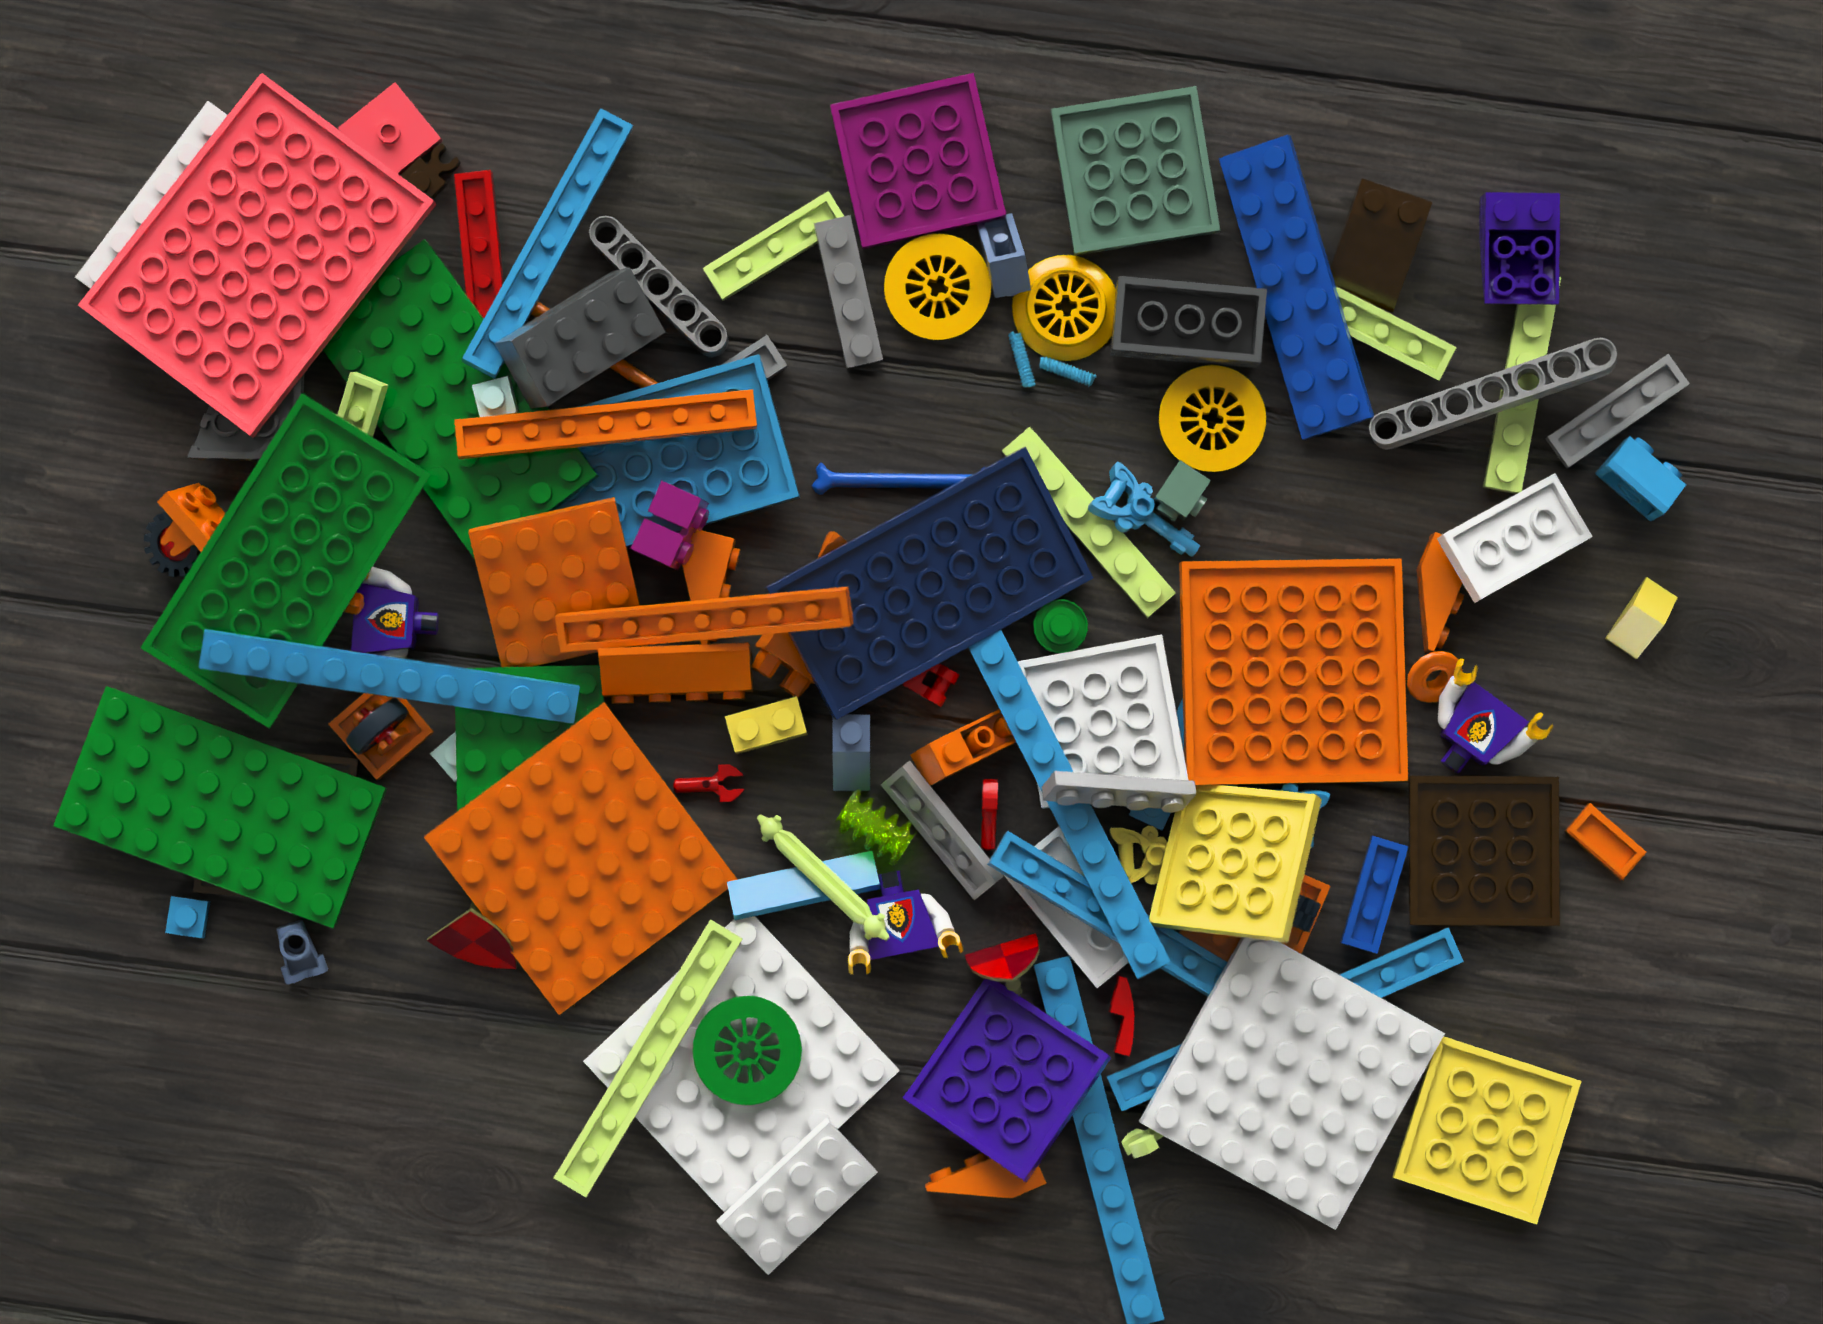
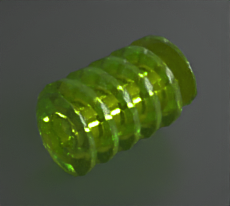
(875, 827)

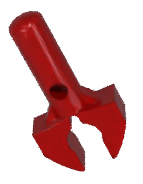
(708, 784)
(989, 814)

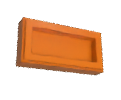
(1605, 841)

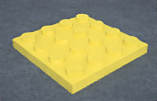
(1236, 862)
(1487, 1129)

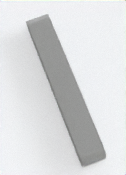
(1507, 380)

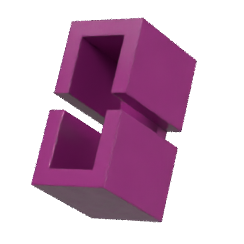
(677, 508)

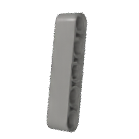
(669, 301)

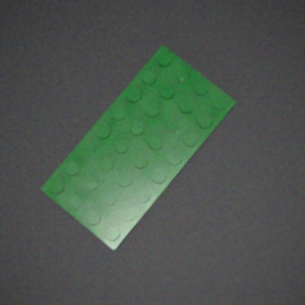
(414, 338)
(288, 550)
(220, 807)

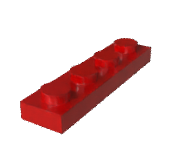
(479, 237)

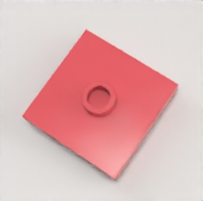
(392, 130)

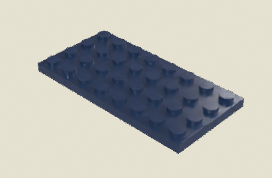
(937, 581)

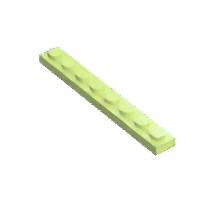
(648, 1058)

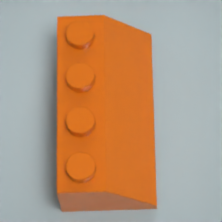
(676, 671)

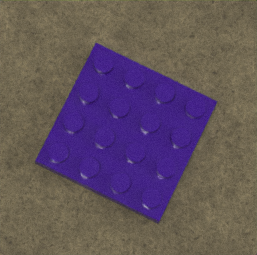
(1007, 1078)

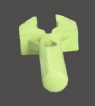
(1141, 1142)

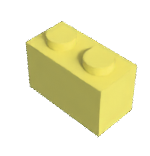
(766, 725)

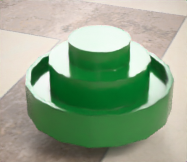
(1060, 626)

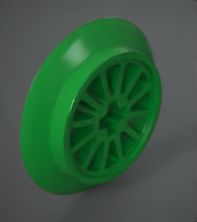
(714, 1076)

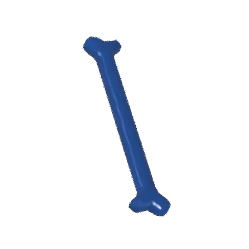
(829, 479)

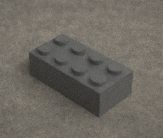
(1188, 322)
(580, 338)

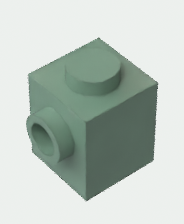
(1182, 493)

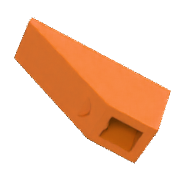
(709, 567)
(1437, 593)
(963, 747)
(983, 1178)

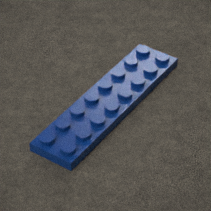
(1300, 287)

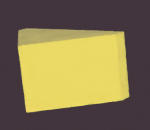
(1642, 618)

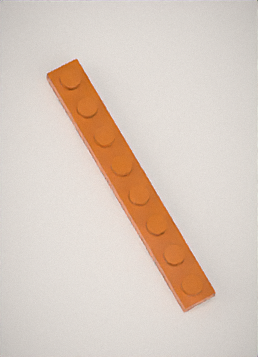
(605, 424)
(704, 619)

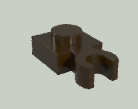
(428, 176)

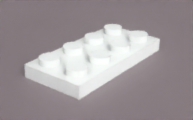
(1514, 537)
(1090, 949)
(796, 1196)

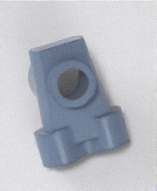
(300, 960)

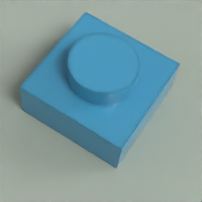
(187, 917)

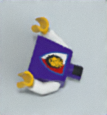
(389, 617)
(1481, 724)
(911, 921)

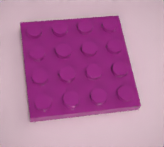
(918, 161)

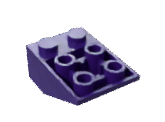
(1520, 247)

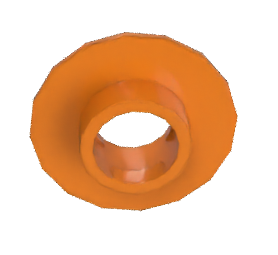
(1430, 690)

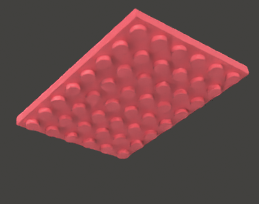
(257, 255)

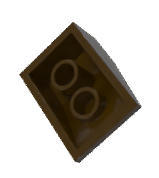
(1378, 243)

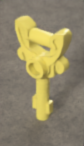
(1152, 847)

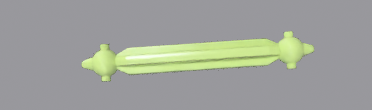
(823, 877)

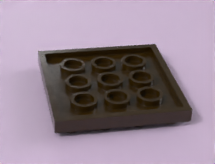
(1484, 850)

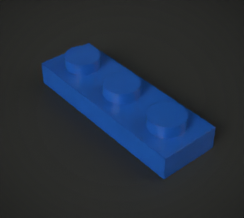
(1374, 894)

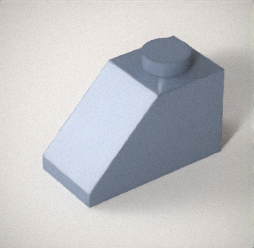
(1004, 256)
(851, 753)

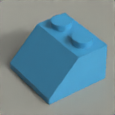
(1641, 478)

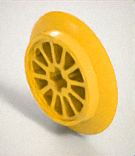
(921, 250)
(1058, 346)
(1212, 378)

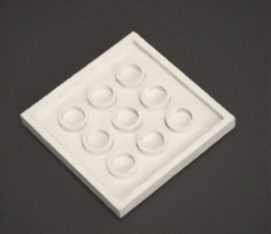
(1111, 709)

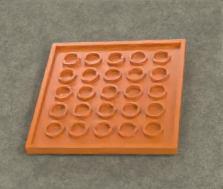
(1293, 671)
(581, 858)

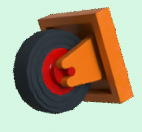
(381, 731)

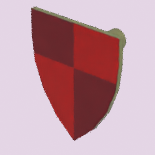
(475, 941)
(1006, 961)

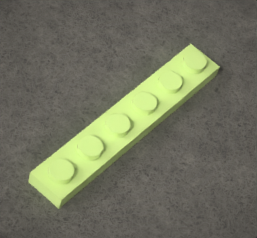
(1515, 425)
(1097, 534)

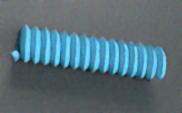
(1021, 359)
(1067, 371)

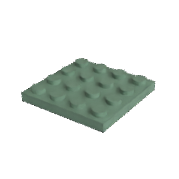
(1135, 170)

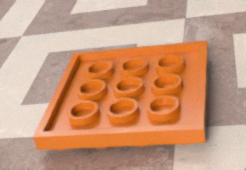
(550, 567)

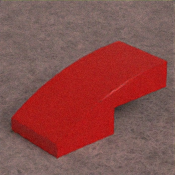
(1123, 1005)

